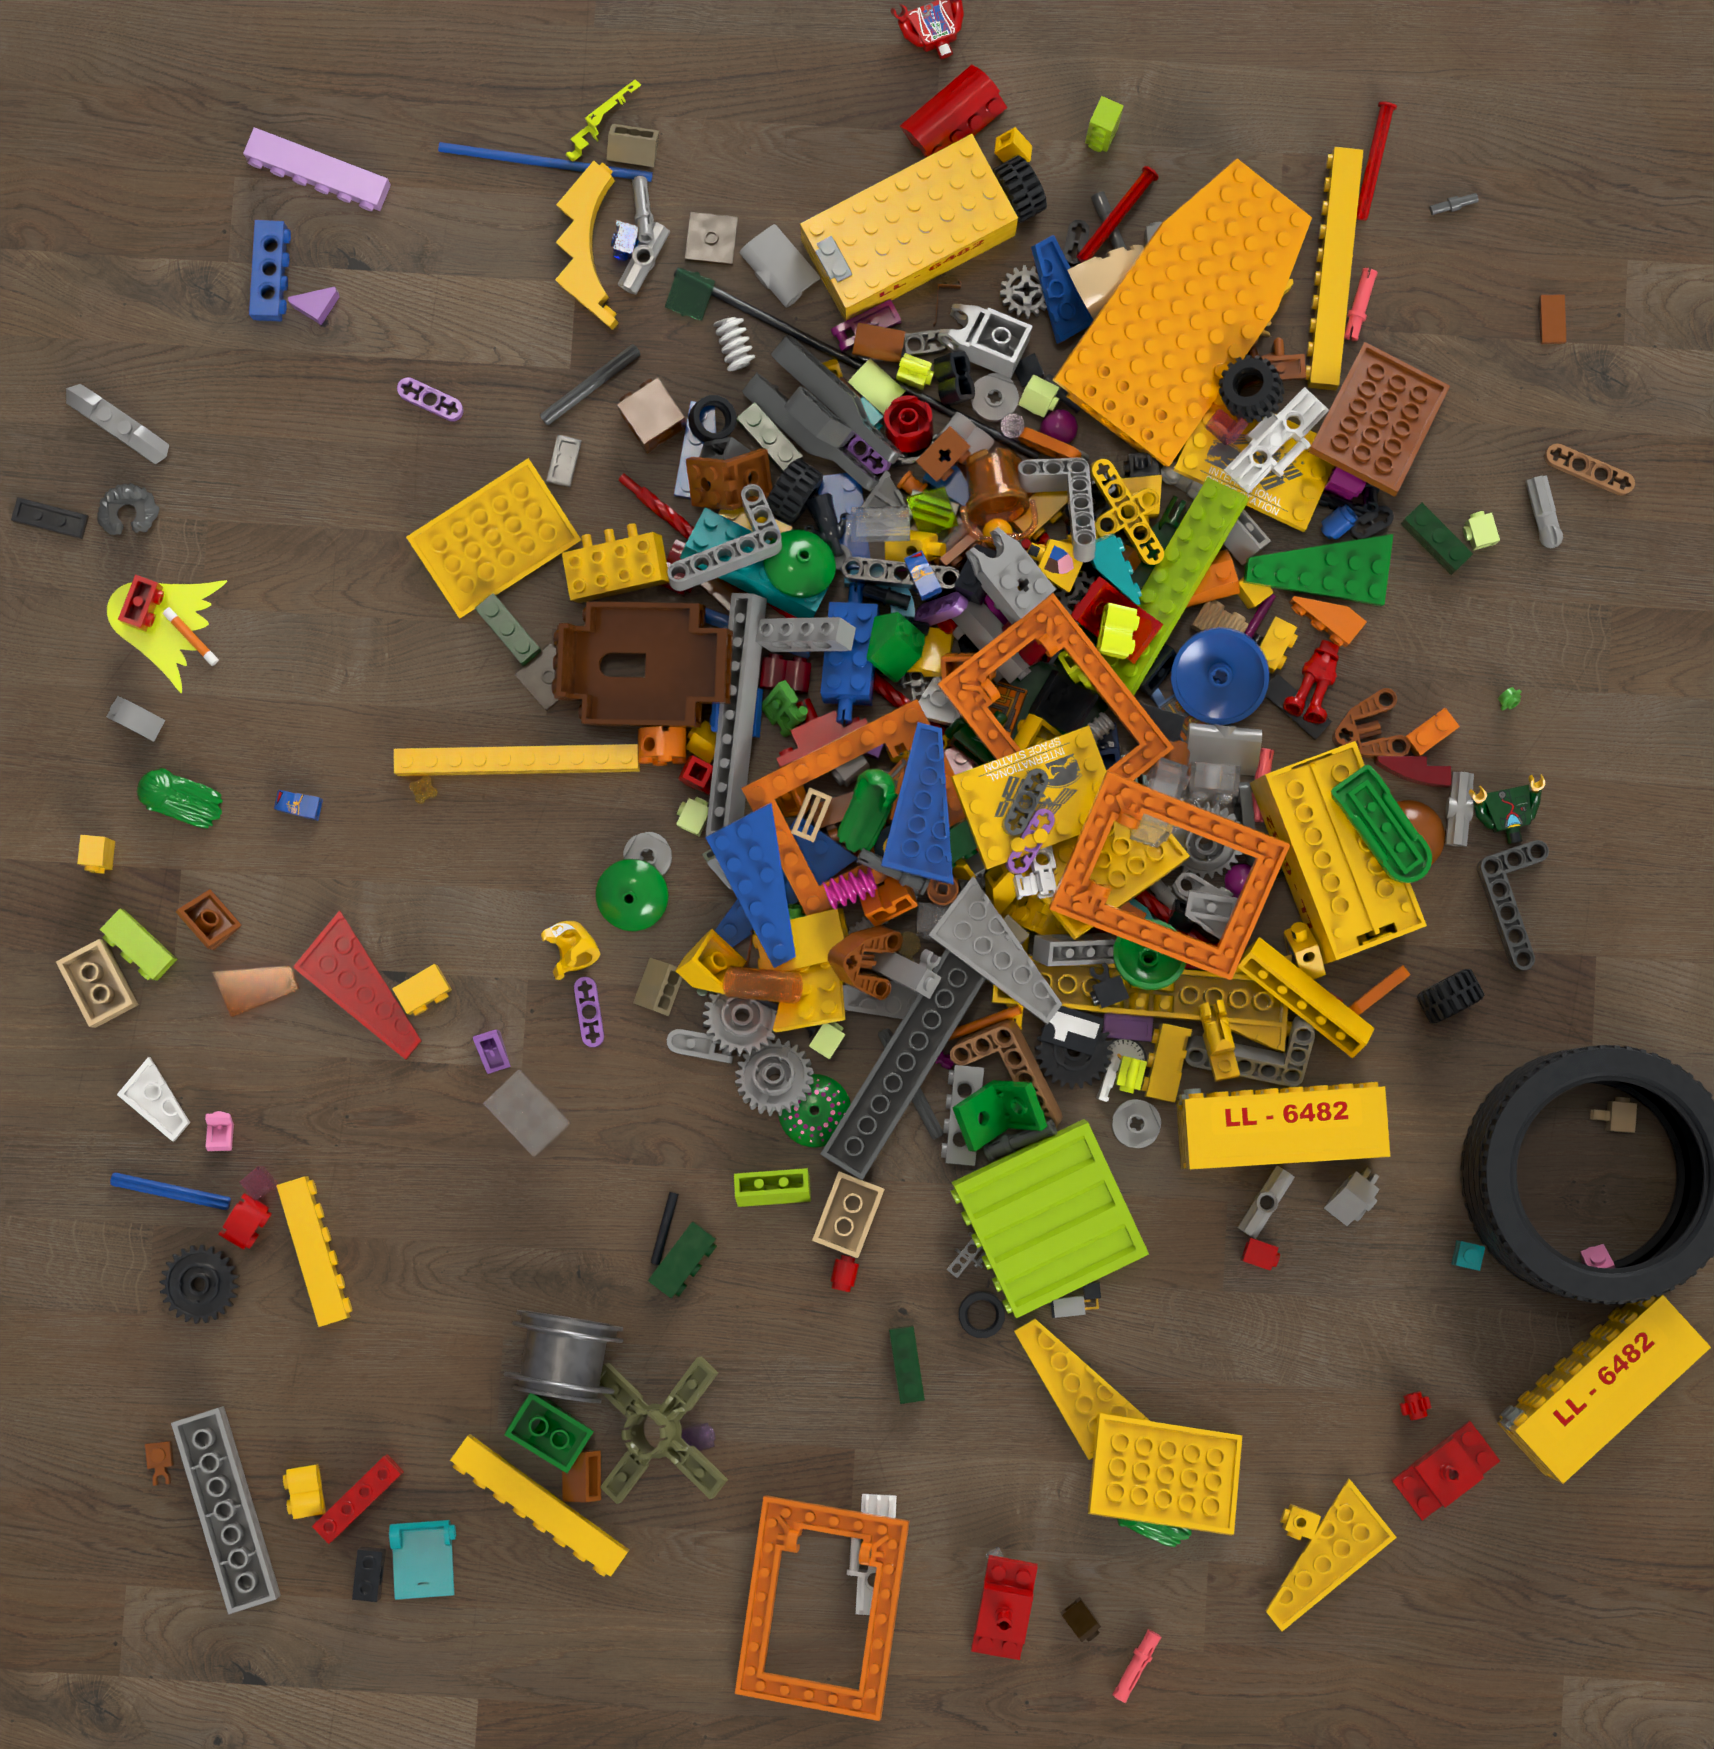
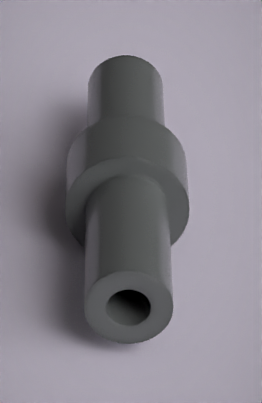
(1454, 203)

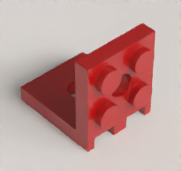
(1090, 609)

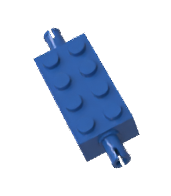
(848, 674)

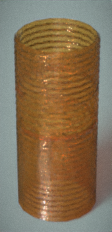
(768, 984)

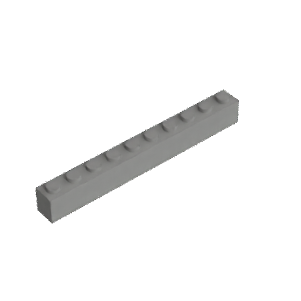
(736, 718)

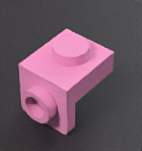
(219, 1131)
(1597, 1257)

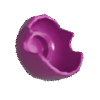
(1060, 425)
(1236, 878)

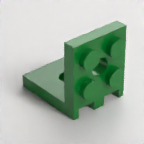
(1003, 1107)

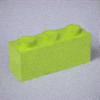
(1104, 124)
(137, 945)
(772, 1187)

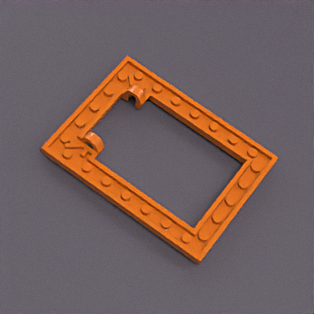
(1054, 629)
(893, 730)
(1086, 900)
(779, 1530)

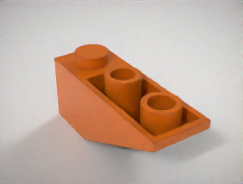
(1335, 619)

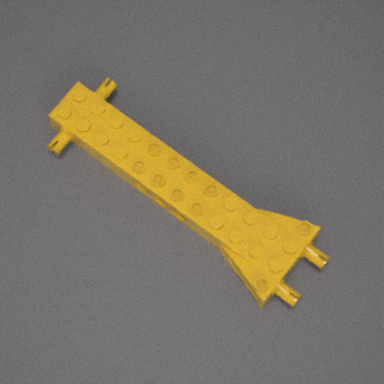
(1248, 1005)

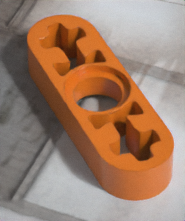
(1048, 445)
(1379, 990)

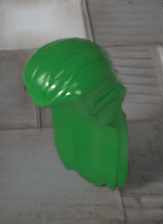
(179, 798)
(867, 810)
(1163, 1534)

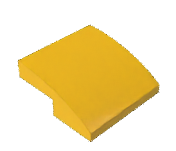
(936, 645)

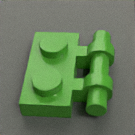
(782, 703)

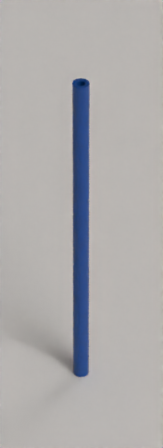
(536, 160)

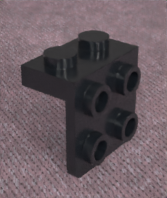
(1063, 703)

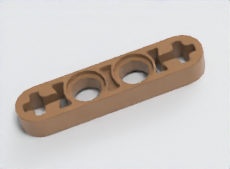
(1591, 465)

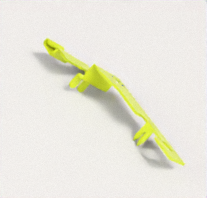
(581, 143)

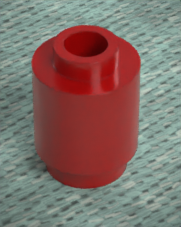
(844, 1273)

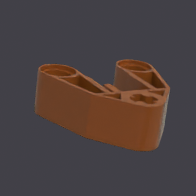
(1367, 709)
(848, 958)

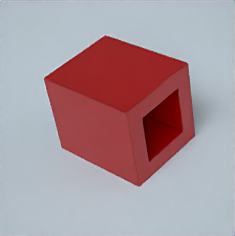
(1260, 1254)

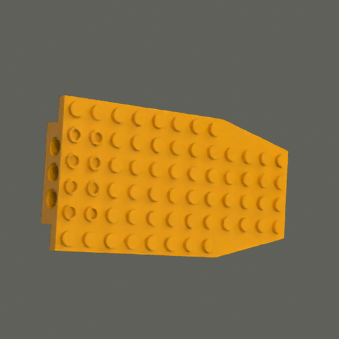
(1187, 312)

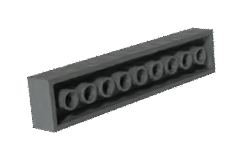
(902, 1067)

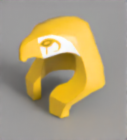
(575, 947)

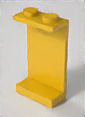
(812, 940)

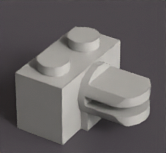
(1353, 1197)

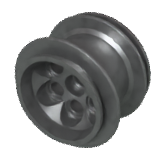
(563, 1356)

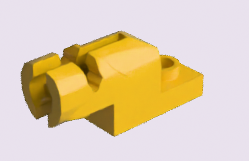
(1219, 1042)

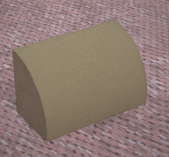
(632, 145)
(658, 987)

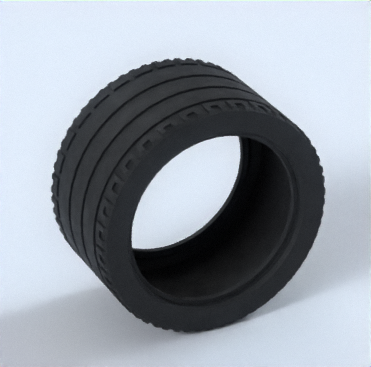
(1493, 1196)

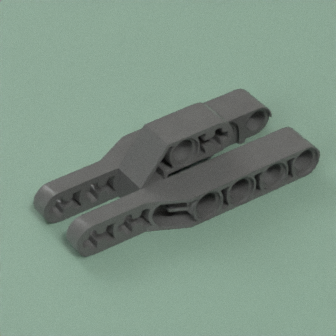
(812, 422)

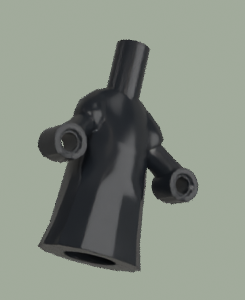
(824, 516)

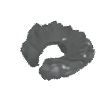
(127, 495)

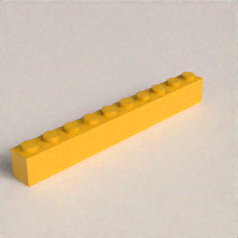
(1335, 268)
(516, 760)

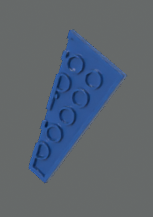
(920, 823)
(824, 859)
(754, 870)

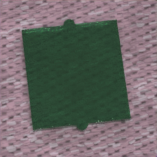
(690, 294)

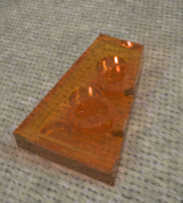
(254, 987)

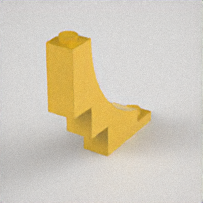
(580, 275)

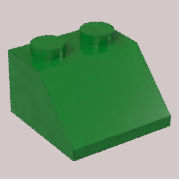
(894, 645)

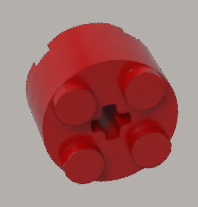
(909, 423)
(244, 1222)

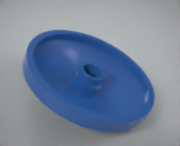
(1220, 676)

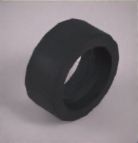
(724, 406)
(1000, 1314)

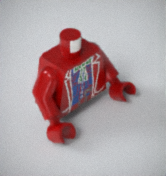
(932, 25)

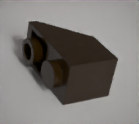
(1081, 1620)

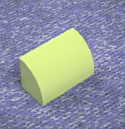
(876, 385)

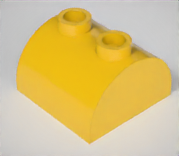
(1034, 731)

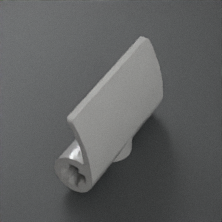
(779, 265)
(1225, 746)

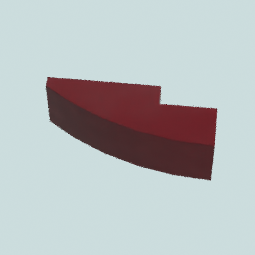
(1415, 770)

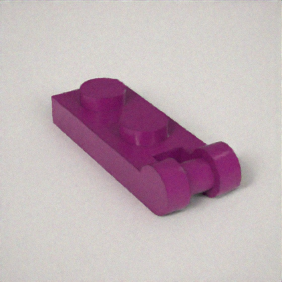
(881, 315)

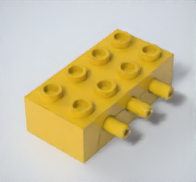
(615, 565)

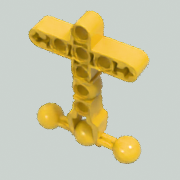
(1113, 514)

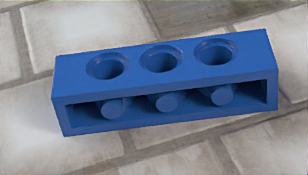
(264, 234)

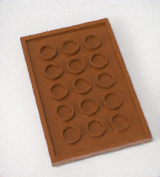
(1379, 419)

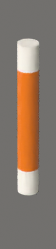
(190, 636)

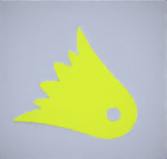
(163, 640)

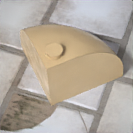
(1100, 277)

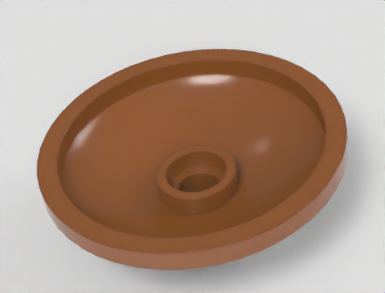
(1426, 823)

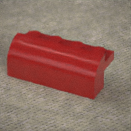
(955, 112)

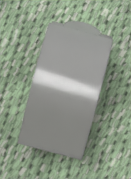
(135, 718)

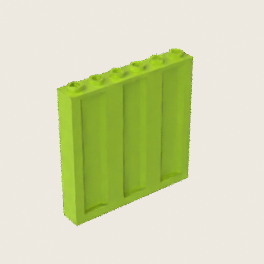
(1049, 1219)

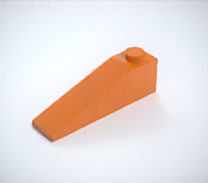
(1218, 581)

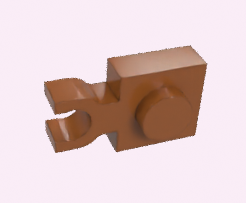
(159, 1456)

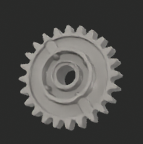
(1210, 856)
(738, 1034)
(776, 1094)

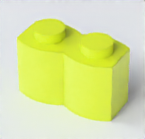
(1117, 631)

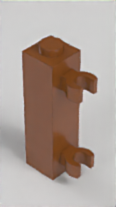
(835, 814)

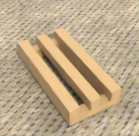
(819, 795)

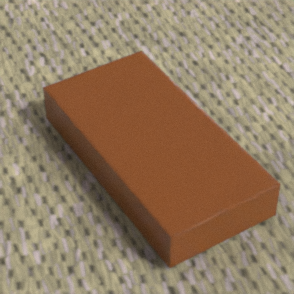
(1552, 319)

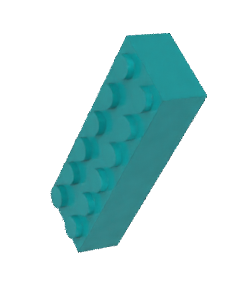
(715, 530)

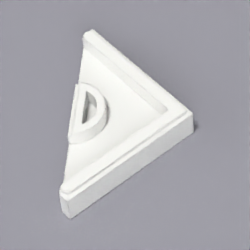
(1108, 1079)

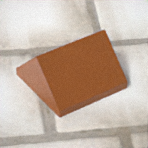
(209, 919)

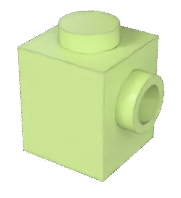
(1039, 396)
(1481, 530)
(693, 815)
(827, 1039)

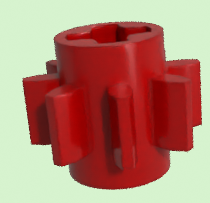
(1415, 1405)

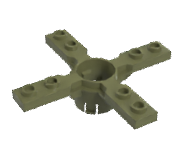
(669, 1413)

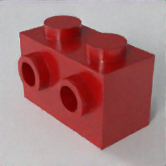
(141, 603)

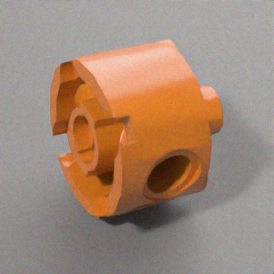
(661, 745)

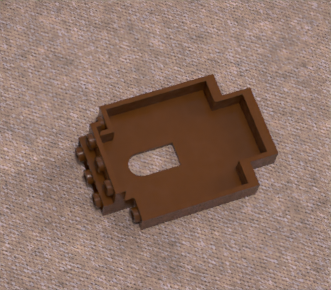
(681, 671)

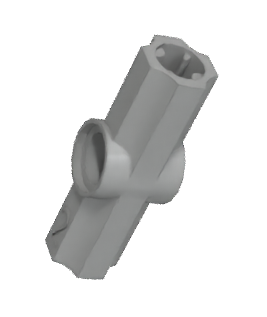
(637, 271)
(1459, 809)
(1274, 1188)

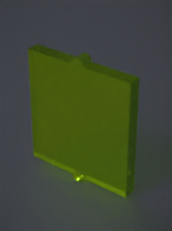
(932, 510)

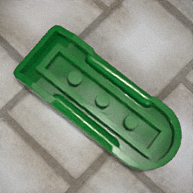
(1383, 825)

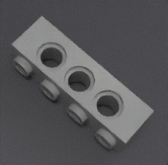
(805, 634)
(1063, 950)
(974, 1078)

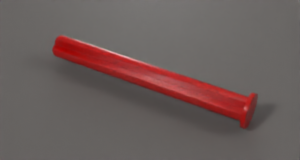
(1374, 159)
(1118, 213)

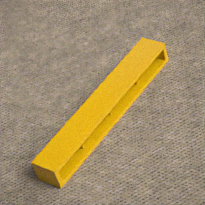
(540, 1505)

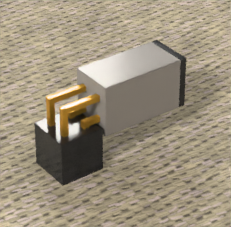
(1075, 1305)

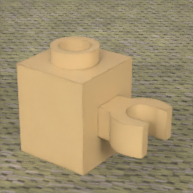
(1619, 1115)

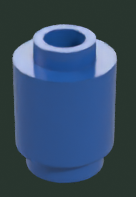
(1338, 522)

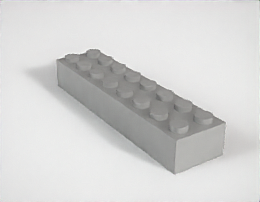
(226, 1510)

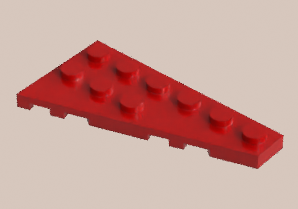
(349, 977)

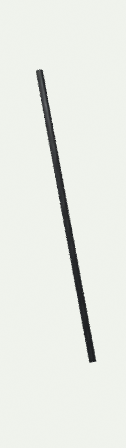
(857, 364)

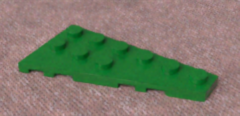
(1338, 570)

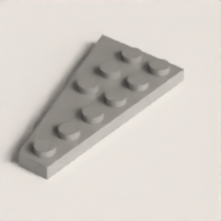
(985, 943)

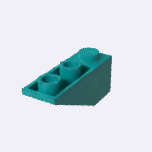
(1114, 568)

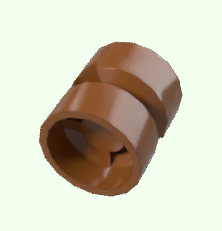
(943, 893)

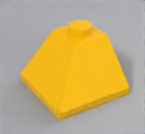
(708, 961)

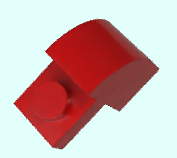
(697, 774)

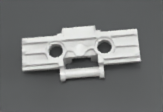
(1271, 435)
(878, 1505)

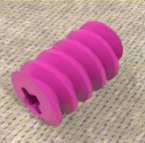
(850, 888)

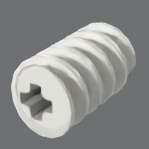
(733, 343)

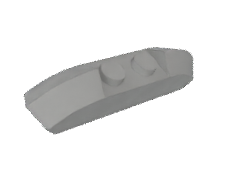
(117, 423)

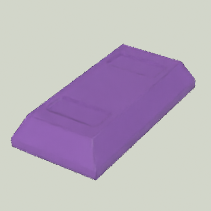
(1128, 1027)

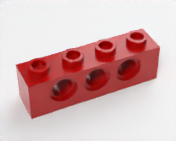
(357, 1499)

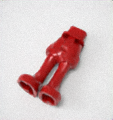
(1318, 670)

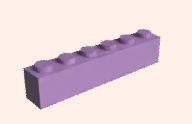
(316, 169)

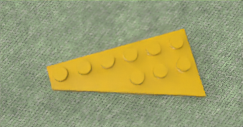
(820, 999)
(1073, 1384)
(1342, 1544)

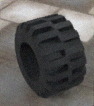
(1021, 187)
(1241, 374)
(793, 489)
(1450, 996)

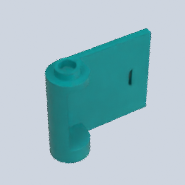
(422, 1555)

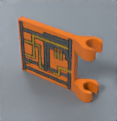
(1009, 703)

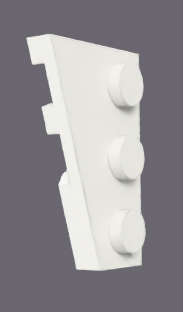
(936, 705)
(154, 1100)

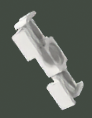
(1042, 881)

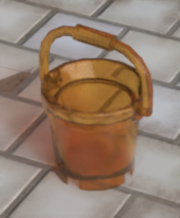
(995, 493)

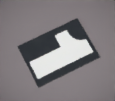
(1073, 1030)

